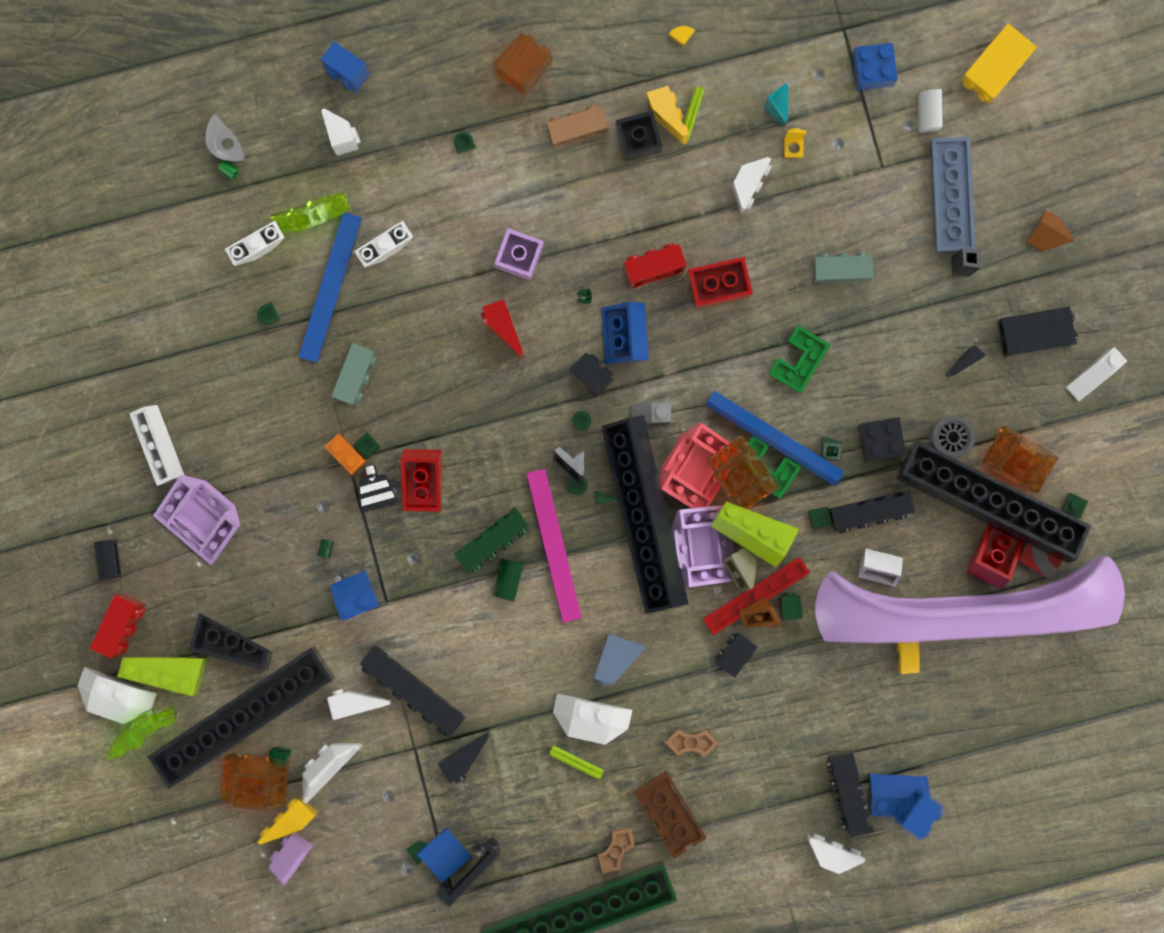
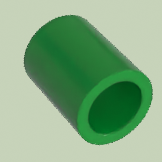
(228, 169)

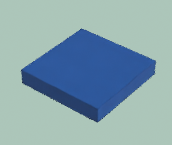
(444, 854)

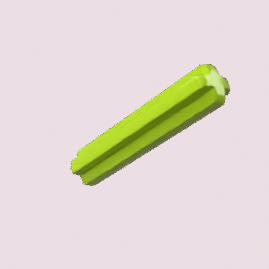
(693, 109)
(576, 762)

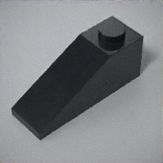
(459, 762)

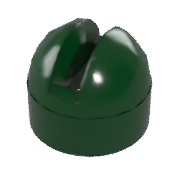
(585, 296)

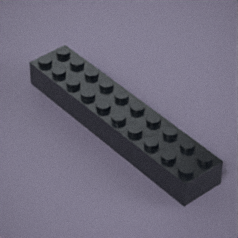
(993, 502)
(644, 514)
(241, 717)

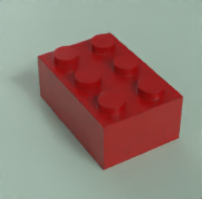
(654, 265)
(719, 283)
(118, 626)

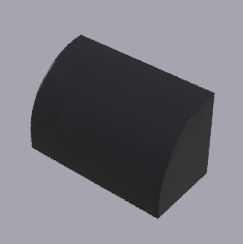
(107, 559)

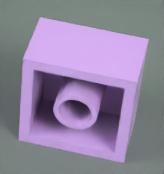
(519, 254)

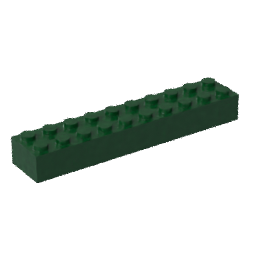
(595, 906)

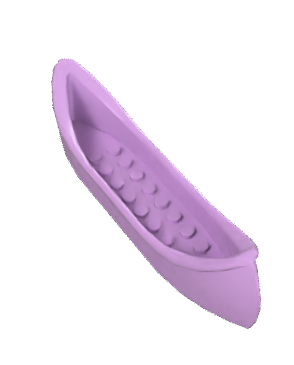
(1078, 601)

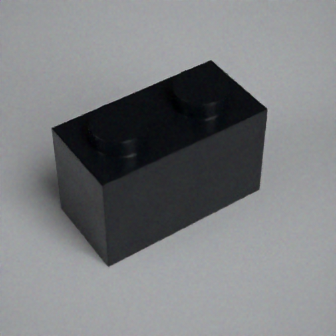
(592, 374)
(735, 654)

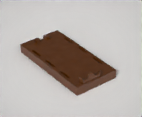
(669, 814)

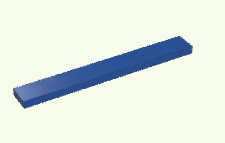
(330, 287)
(774, 438)

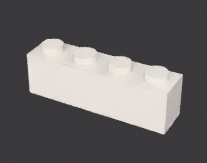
(156, 444)

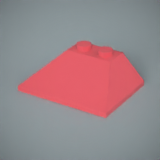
(687, 469)

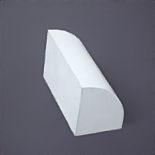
(930, 111)
(880, 567)

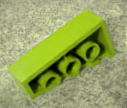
(755, 532)
(168, 673)

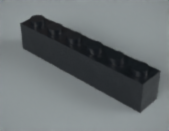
(412, 690)

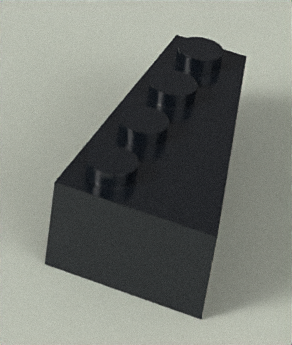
(872, 510)
(223, 643)
(849, 794)

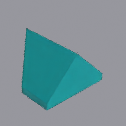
(778, 105)

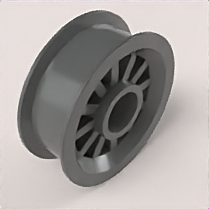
(968, 433)

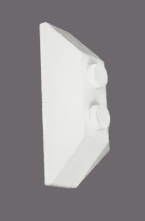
(113, 697)
(591, 719)
(326, 766)

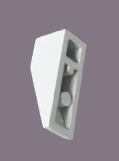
(1096, 373)
(350, 703)

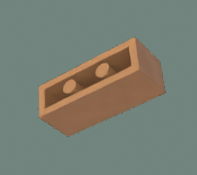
(577, 126)

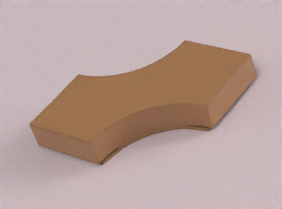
(682, 742)
(621, 842)

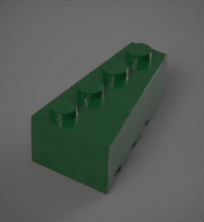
(492, 540)

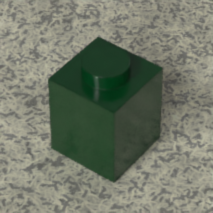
(790, 606)

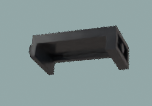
(1037, 331)
(451, 895)

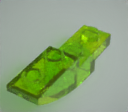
(312, 214)
(134, 733)

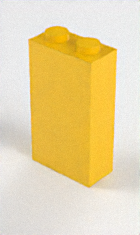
(998, 63)

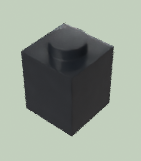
(966, 262)

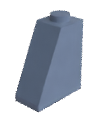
(616, 658)

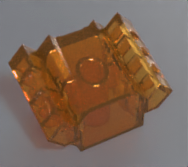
(1020, 459)
(742, 473)
(253, 782)

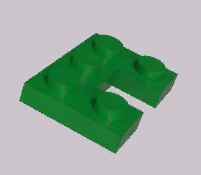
(813, 352)
(785, 471)

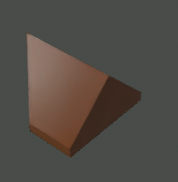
(1049, 233)
(760, 615)

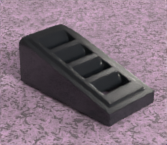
(970, 357)

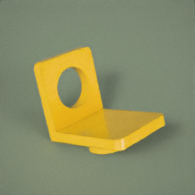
(796, 136)

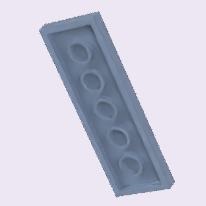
(952, 194)

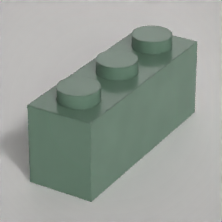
(842, 268)
(354, 375)

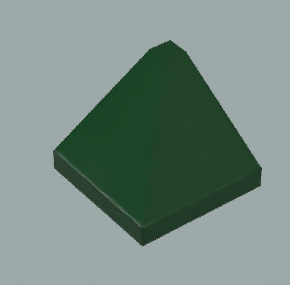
(831, 449)
(601, 498)

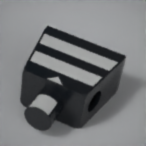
(376, 491)

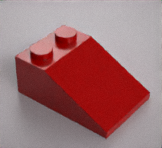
(500, 323)
(421, 480)
(995, 557)

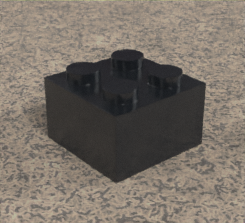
(638, 136)
(882, 439)

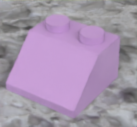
(290, 856)

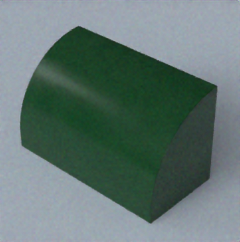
(508, 580)

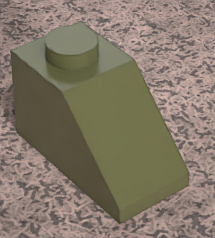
(742, 568)

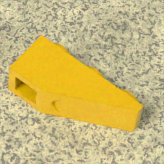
(662, 103)
(292, 821)

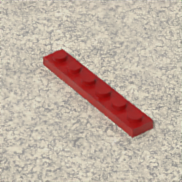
(766, 588)

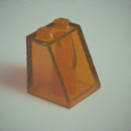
(522, 63)

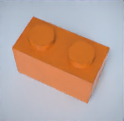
(346, 454)

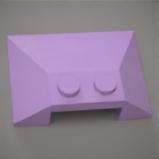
(199, 516)
(701, 547)

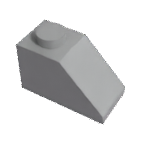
(653, 412)

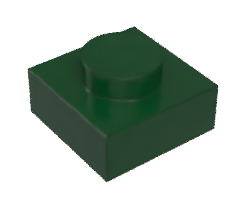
(1074, 505)

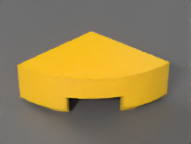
(682, 34)

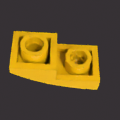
(908, 657)

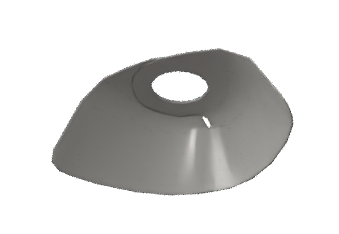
(215, 134)

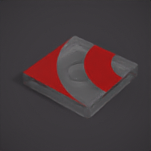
(1039, 561)

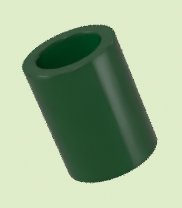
(325, 548)

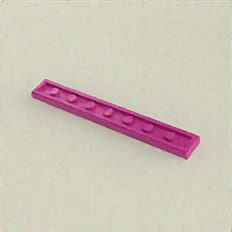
(554, 545)

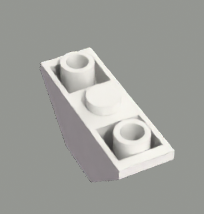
(749, 181)
(255, 244)
(384, 245)
(833, 855)

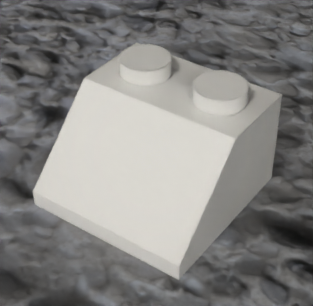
(341, 134)

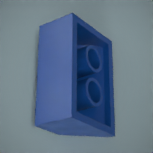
(625, 333)
(890, 792)

